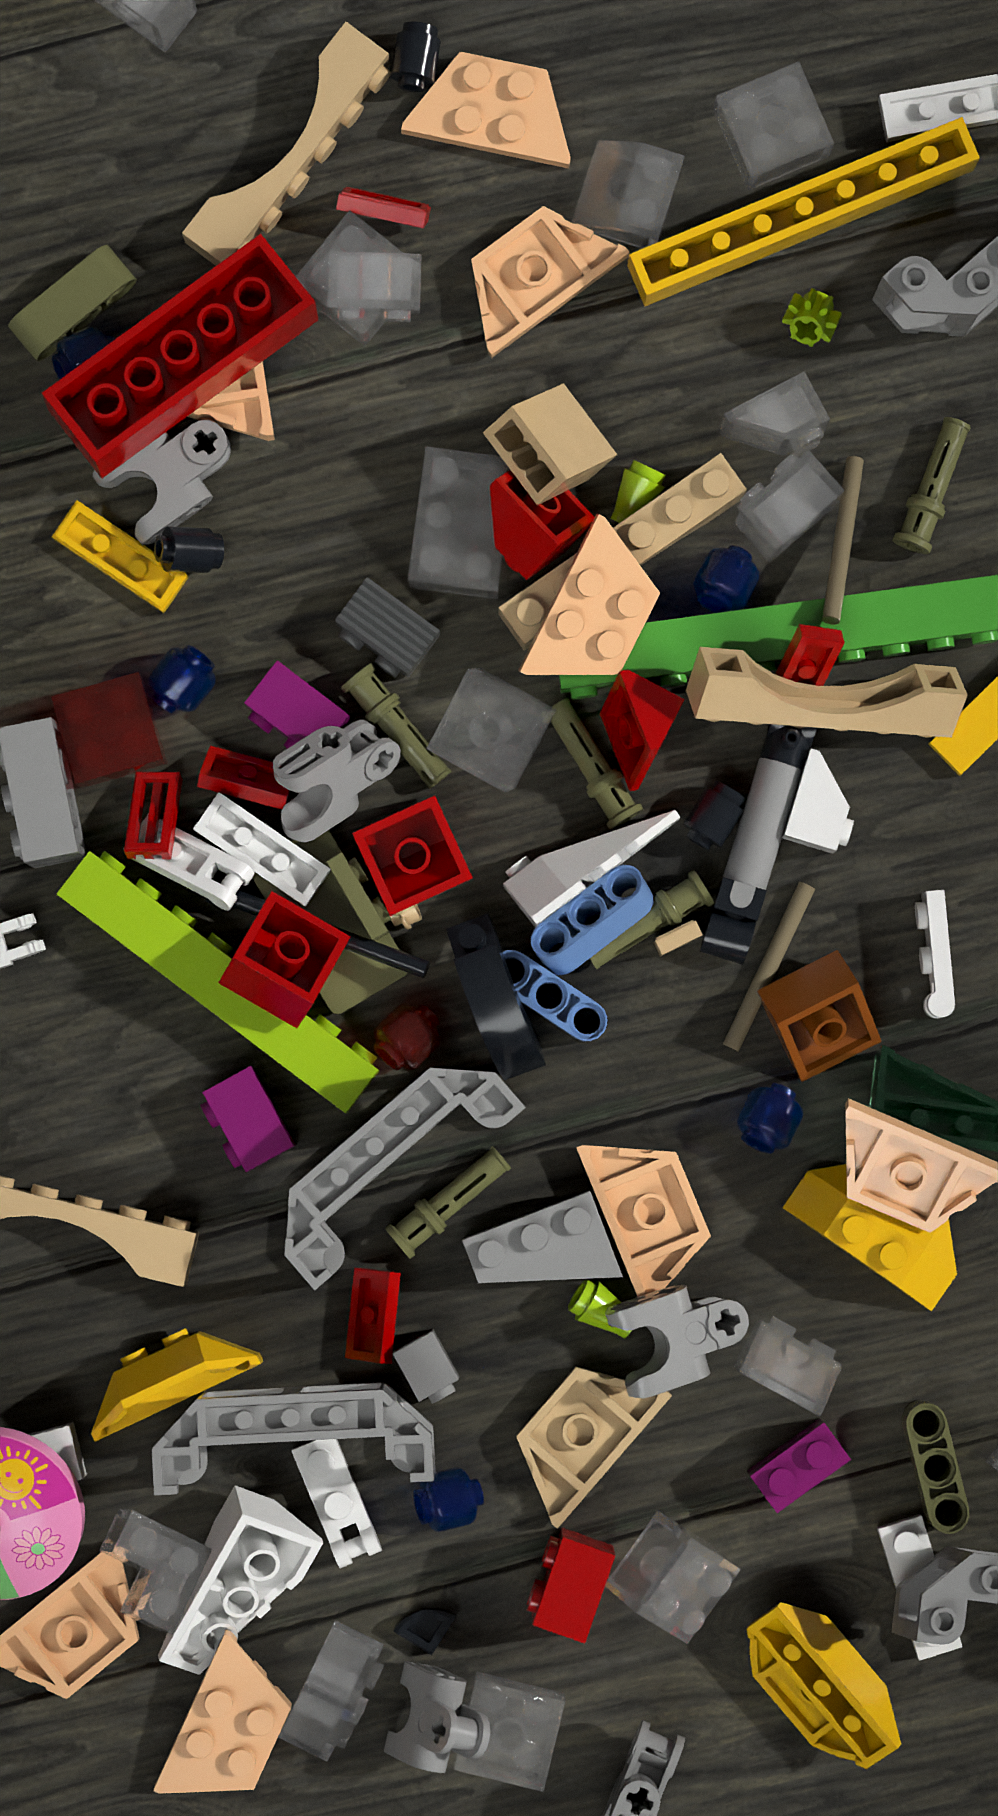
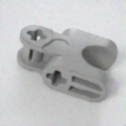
(177, 475)
(328, 775)
(681, 1336)
(437, 1721)
(646, 1770)

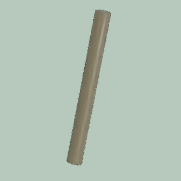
(842, 540)
(769, 965)

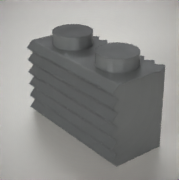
(386, 628)

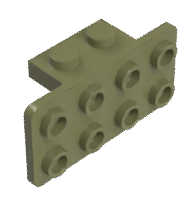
(345, 905)

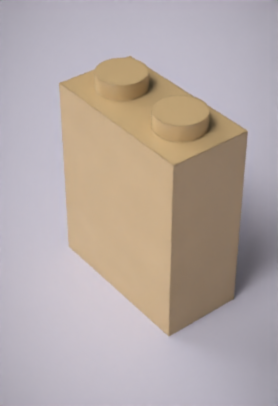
(549, 443)

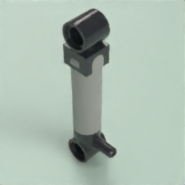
(757, 842)

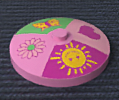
(38, 1515)

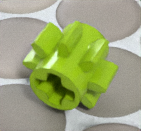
(811, 317)

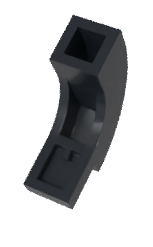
(494, 998)

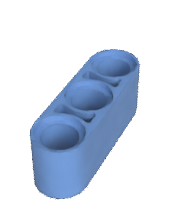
(584, 940)
(571, 1002)

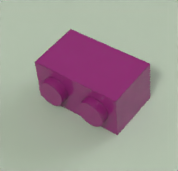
(291, 706)
(247, 1119)
(798, 1465)

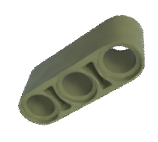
(72, 302)
(948, 1485)

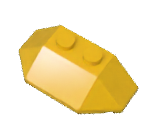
(899, 1252)
(168, 1377)
(823, 1684)

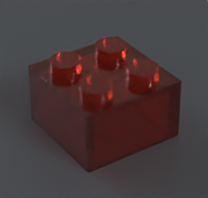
(109, 730)

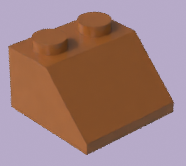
(820, 1015)

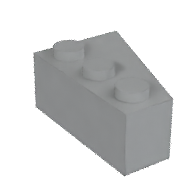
(545, 1245)

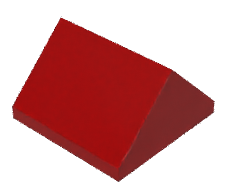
(637, 723)

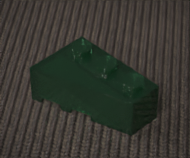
(934, 1103)

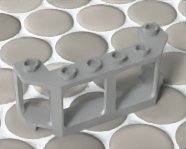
(923, 301)
(375, 1146)
(293, 1415)
(935, 1599)

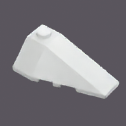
(561, 875)
(252, 1561)

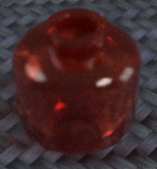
(407, 1036)

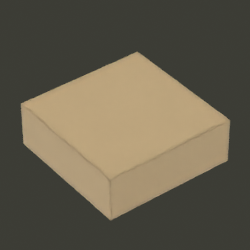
(677, 937)

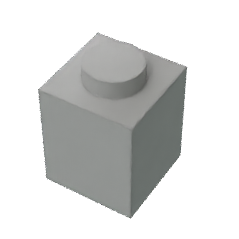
(427, 1367)

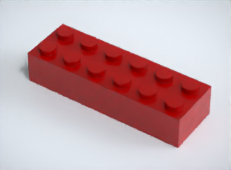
(181, 356)

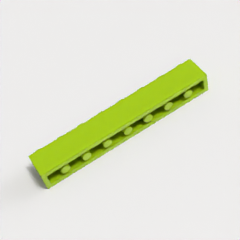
(196, 966)

